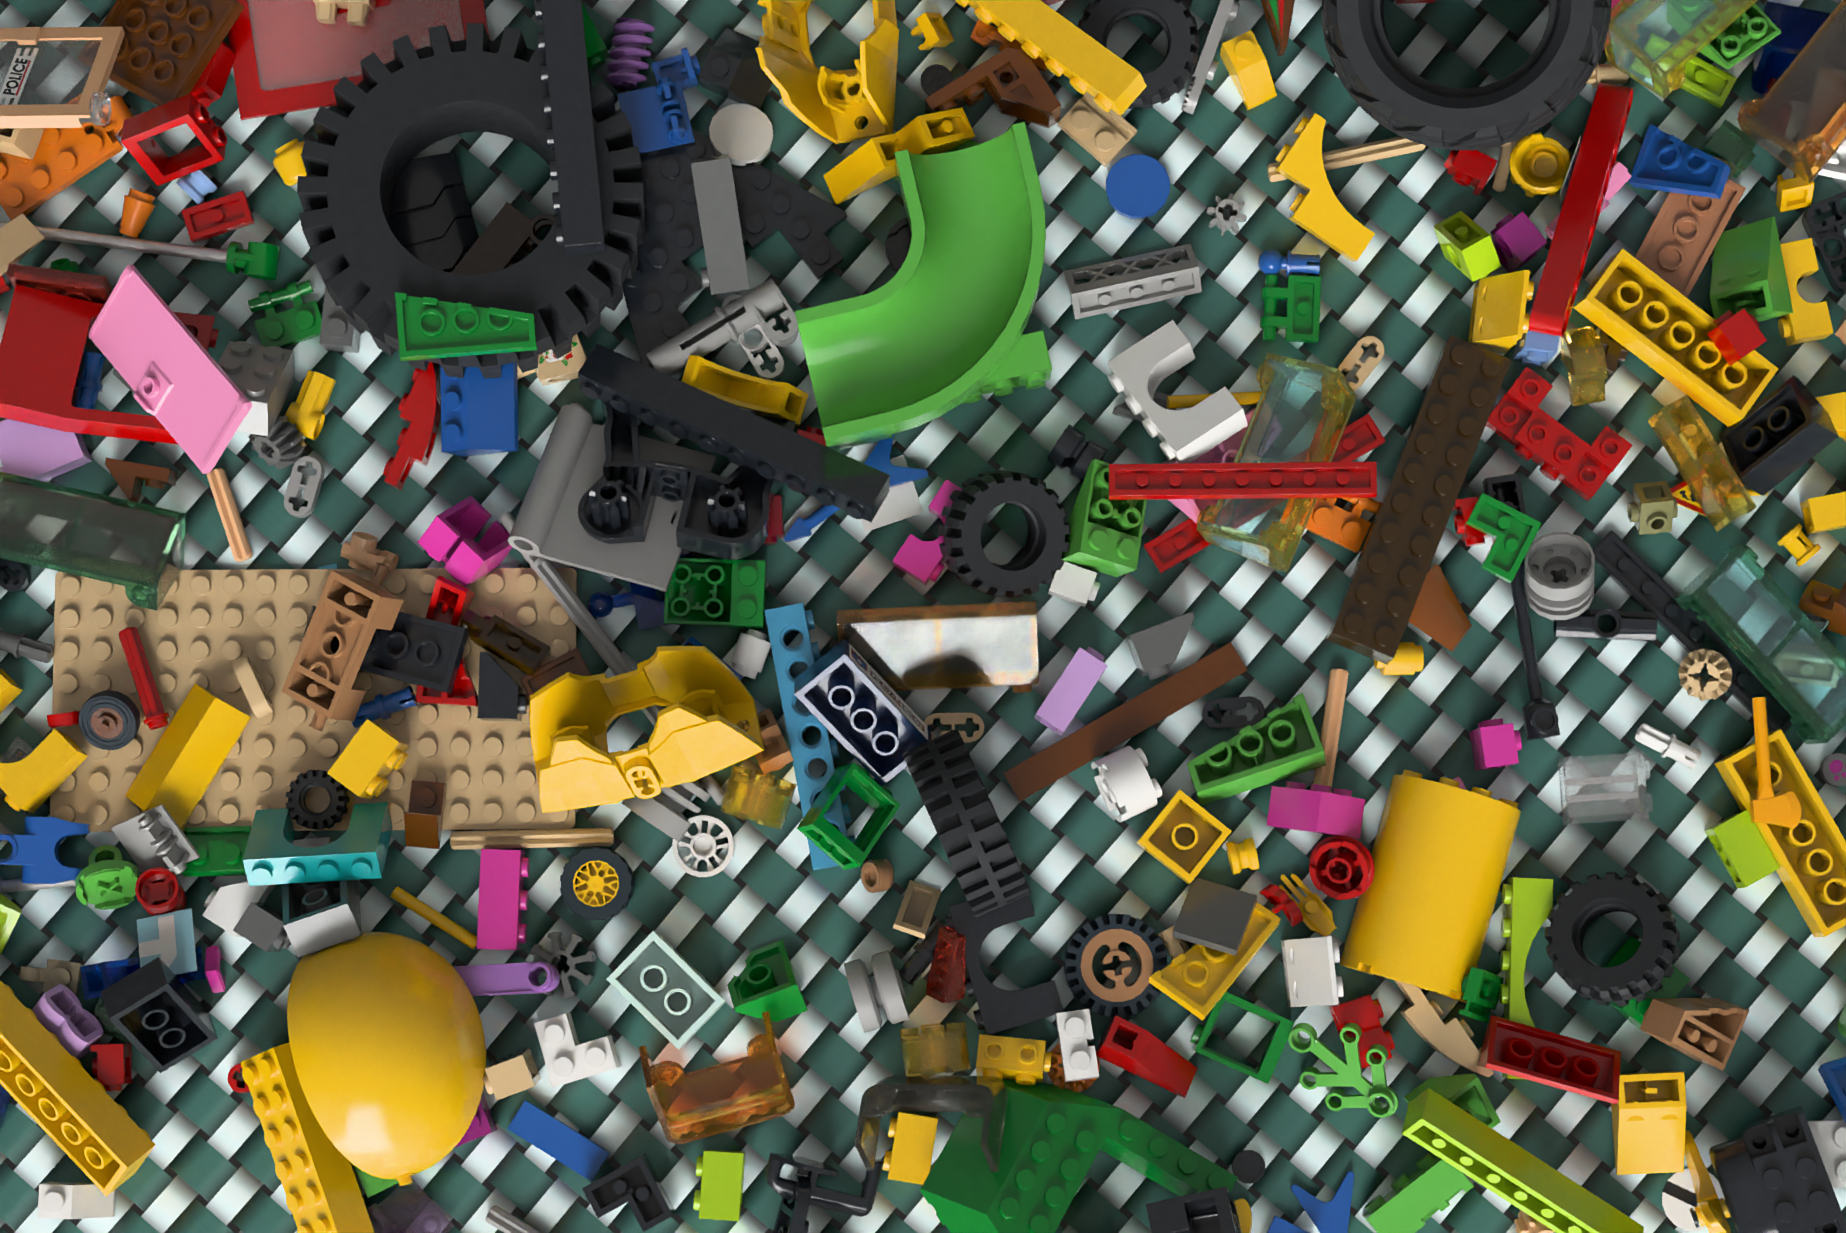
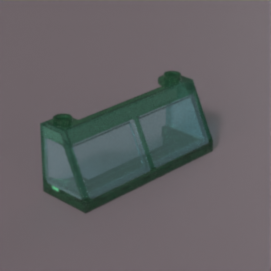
(1772, 640)

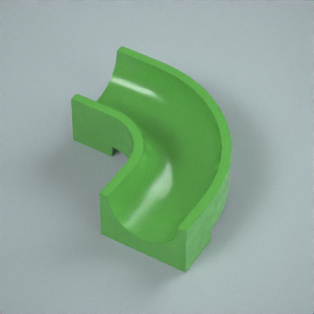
(950, 308)

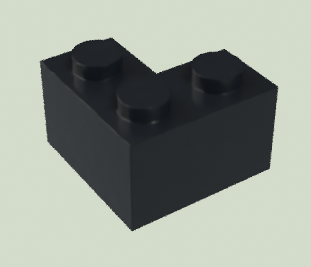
(633, 1184)

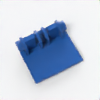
(657, 116)

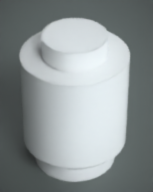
(750, 653)

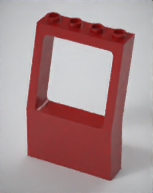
(43, 361)

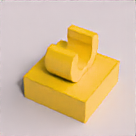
(933, 29)
(1793, 193)

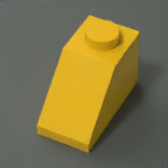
(1248, 69)

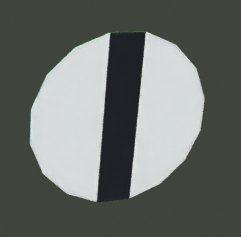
(1680, 1196)

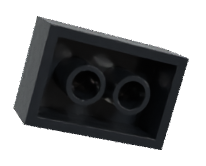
(158, 1015)

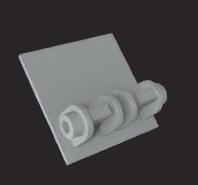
(155, 841)

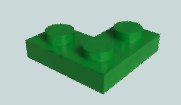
(1511, 531)

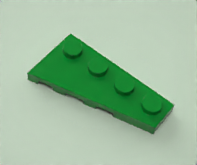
(453, 330)

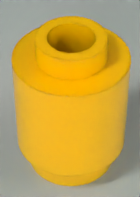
(1407, 660)

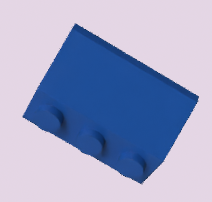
(479, 412)

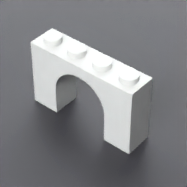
(1184, 432)

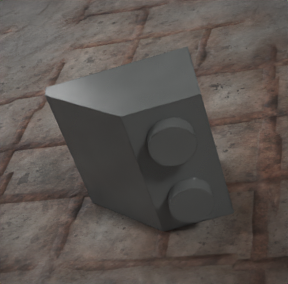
(1158, 646)

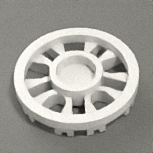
(704, 847)

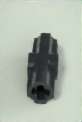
(1626, 626)

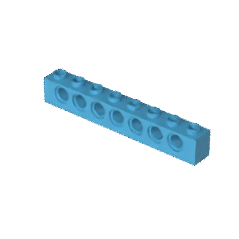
(779, 623)

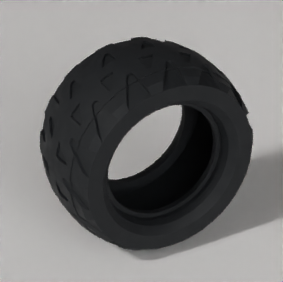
(1467, 116)

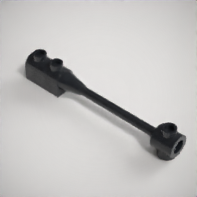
(1539, 713)

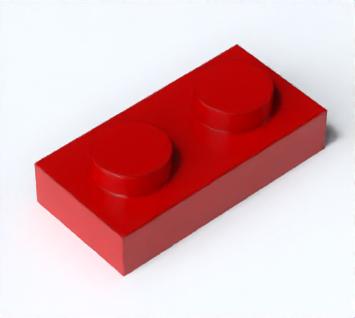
(218, 216)

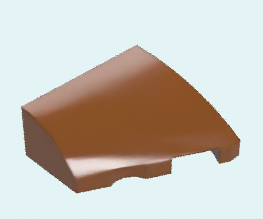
(1439, 611)

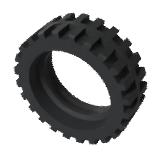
(966, 823)

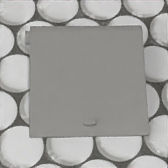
(567, 469)

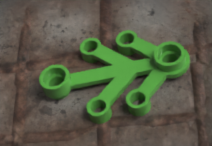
(1346, 1072)

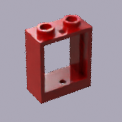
(138, 139)

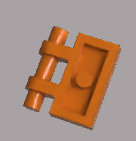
(1339, 525)

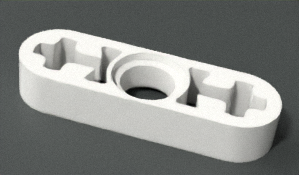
(758, 362)

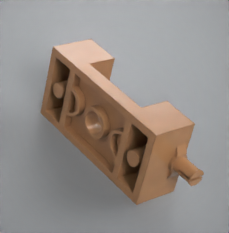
(351, 612)

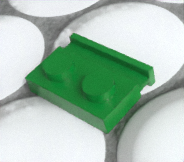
(219, 850)
(1481, 994)

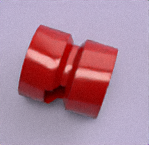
(160, 892)

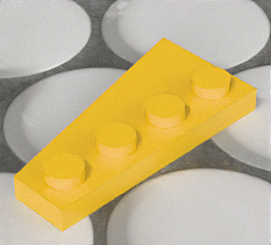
(1205, 974)

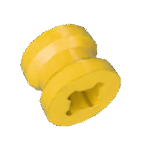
(1242, 855)

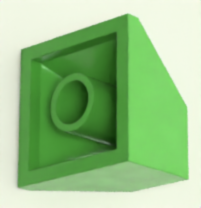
(1462, 1091)

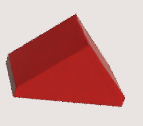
(449, 602)

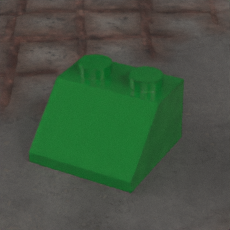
(1671, 986)

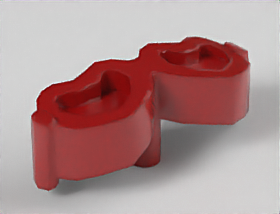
(1282, 901)

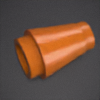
(136, 212)

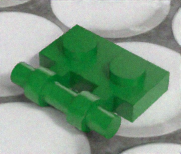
(1302, 308)
(289, 326)

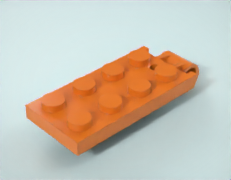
(59, 161)

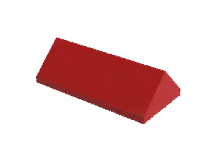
(1551, 1059)

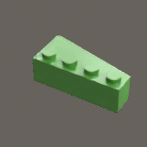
(1259, 755)

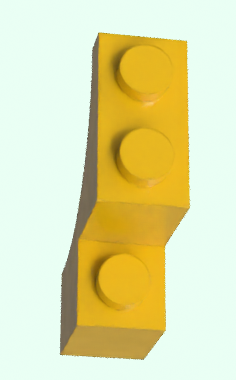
(746, 391)

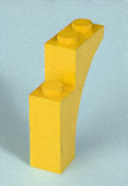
(1319, 208)

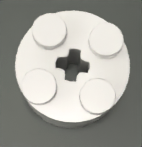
(1126, 782)

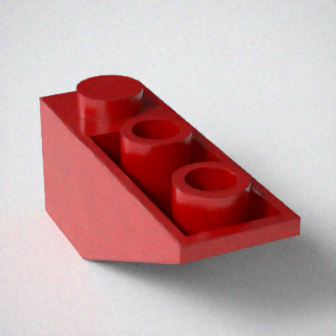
(1145, 1056)

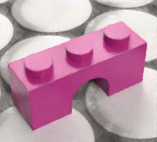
(924, 558)

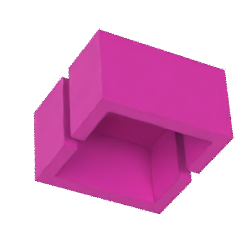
(452, 541)

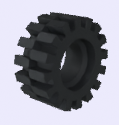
(299, 809)

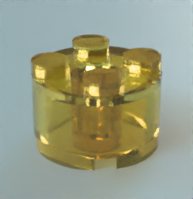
(758, 797)
(935, 1049)

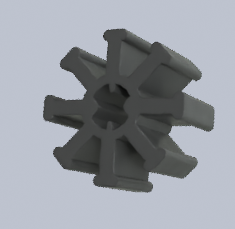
(572, 961)

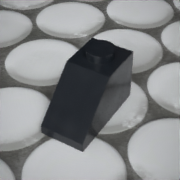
(499, 694)

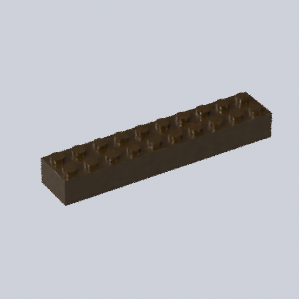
(1418, 500)

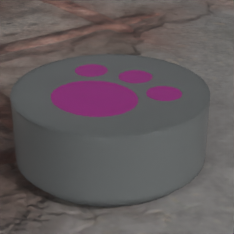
(1834, 769)

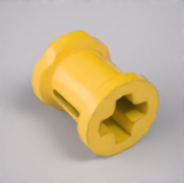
(1798, 545)

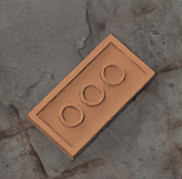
(1686, 235)

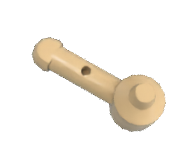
(1502, 170)

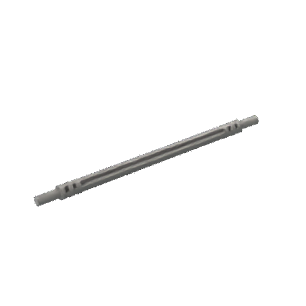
(594, 634)

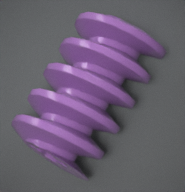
(628, 53)

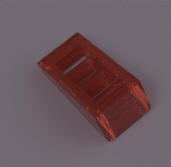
(947, 968)

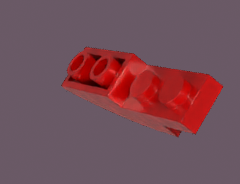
(423, 413)

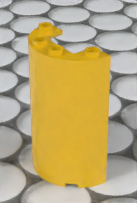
(1432, 884)

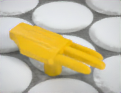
(1314, 911)

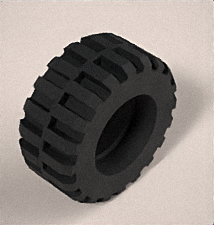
(1181, 35)
(1043, 543)
(1587, 904)

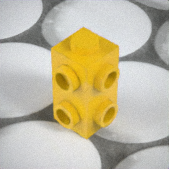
(1013, 1059)

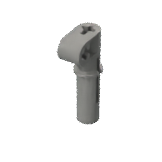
(727, 325)

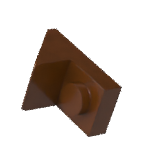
(131, 477)
(425, 814)

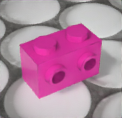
(1495, 745)

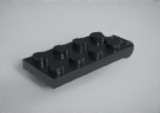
(414, 651)

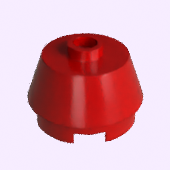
(1341, 867)

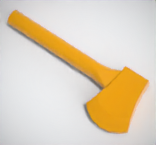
(1768, 808)

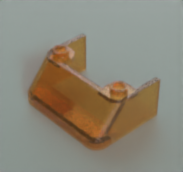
(723, 1094)

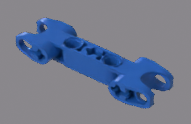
(39, 849)

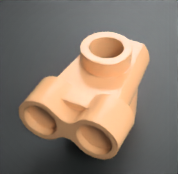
(363, 553)

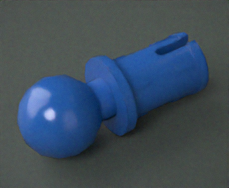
(1272, 262)

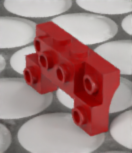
(1550, 443)

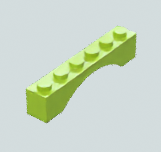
(1527, 909)

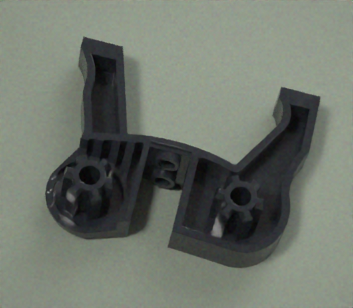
(717, 514)

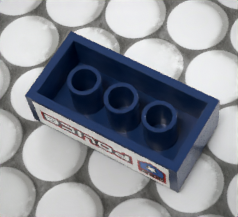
(861, 711)

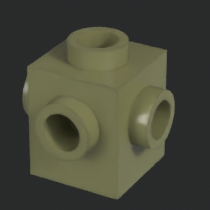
(1652, 508)

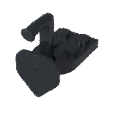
(802, 1191)

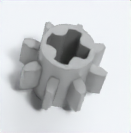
(1234, 213)

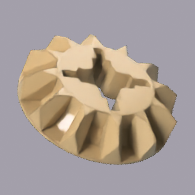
(1717, 667)

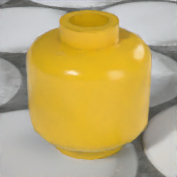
(289, 162)

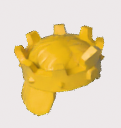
(1539, 164)

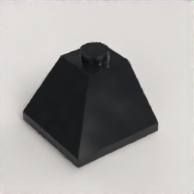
(735, 70)

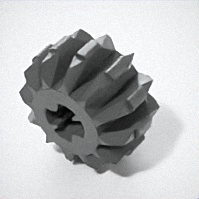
(281, 446)

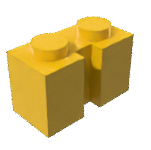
(912, 1147)

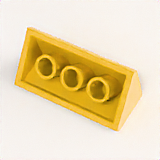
(188, 755)

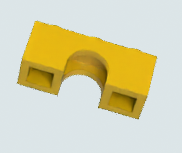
(1808, 320)

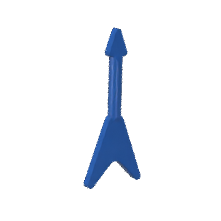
(877, 459)
(1330, 1215)

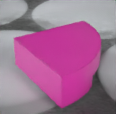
(212, 969)

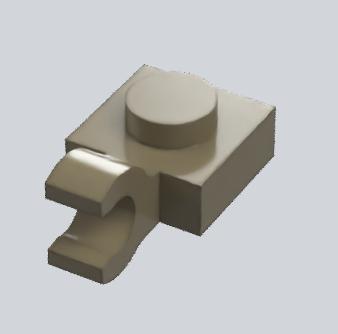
(55, 973)

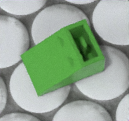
(1741, 38)
(1750, 272)
(1025, 365)
(1103, 530)

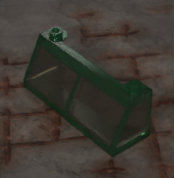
(92, 536)

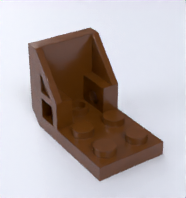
(1023, 97)

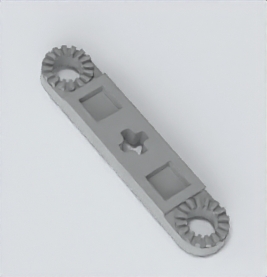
(1206, 66)

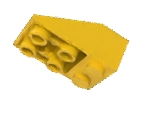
(1499, 311)
(1650, 1123)

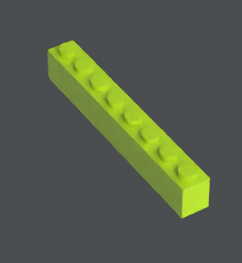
(1509, 1169)

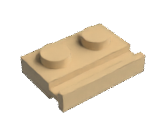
(1097, 131)

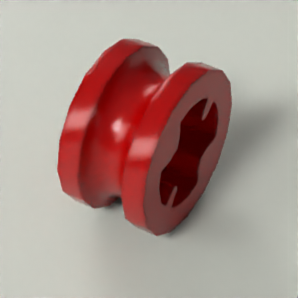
(234, 1082)

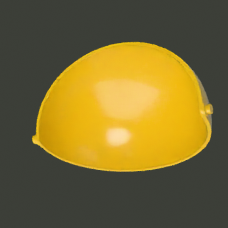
(387, 1051)

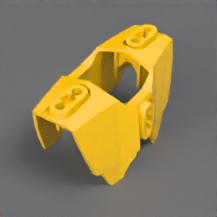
(829, 99)
(690, 739)

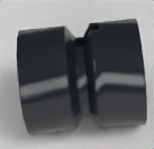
(1075, 452)

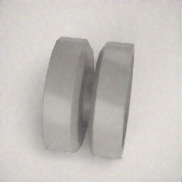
(877, 991)

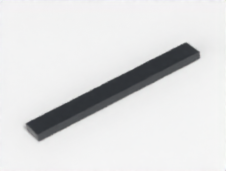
(1657, 596)

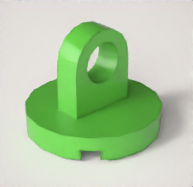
(107, 882)

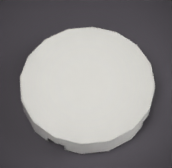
(741, 133)

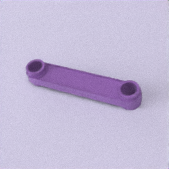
(508, 978)

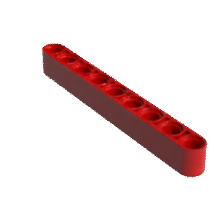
(1581, 210)

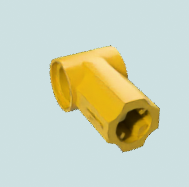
(311, 404)

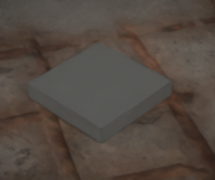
(1215, 916)

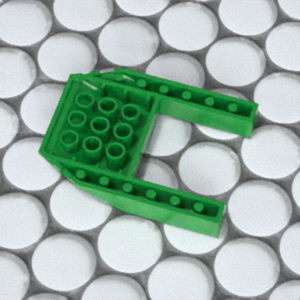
(1044, 1158)

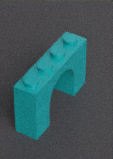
(356, 855)

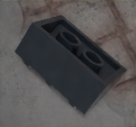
(1777, 436)

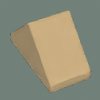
(917, 909)

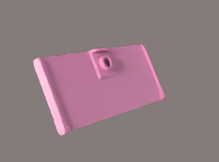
(169, 370)

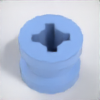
(197, 186)

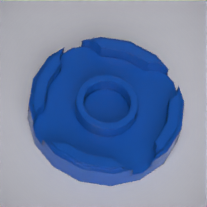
(1137, 186)

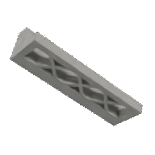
(1134, 285)

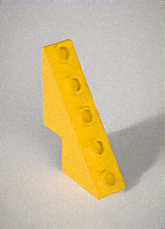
(875, 159)

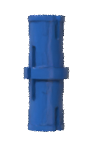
(90, 380)
(384, 706)

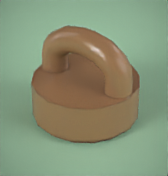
(877, 875)

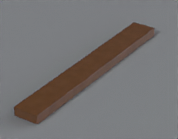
(1125, 722)

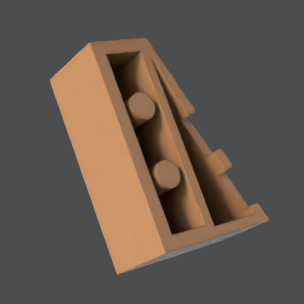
(1696, 1027)

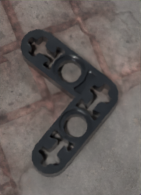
(1830, 231)

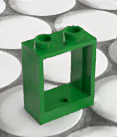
(831, 840)
(1272, 1051)

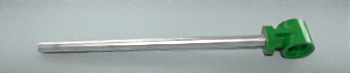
(258, 260)

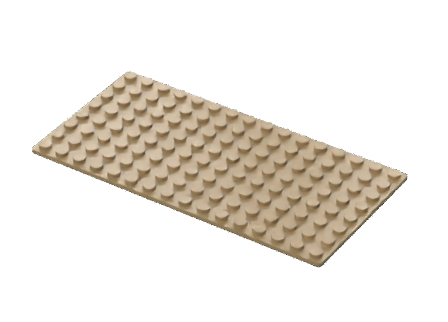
(262, 614)

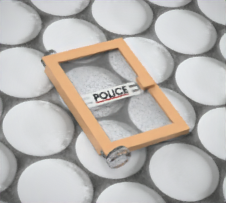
(56, 75)

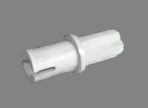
(1667, 745)

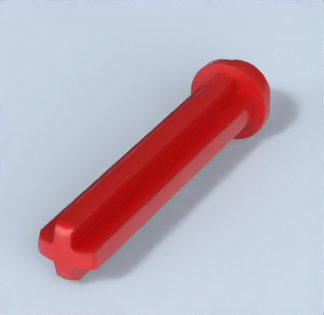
(143, 678)

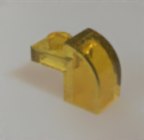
(1586, 365)

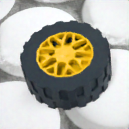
(597, 883)

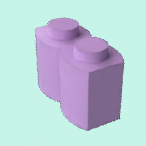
(64, 1016)

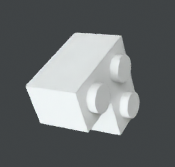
(568, 1059)

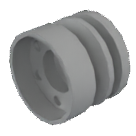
(1559, 575)
(666, 808)

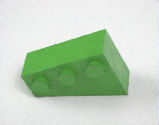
(1416, 1196)

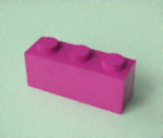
(502, 899)

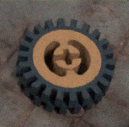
(1110, 931)

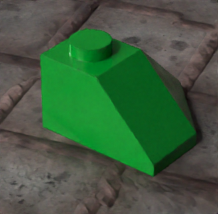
(768, 985)

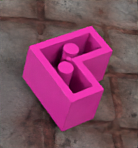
(1316, 809)

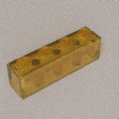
(1701, 463)

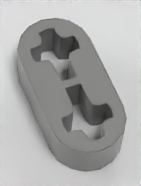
(311, 489)

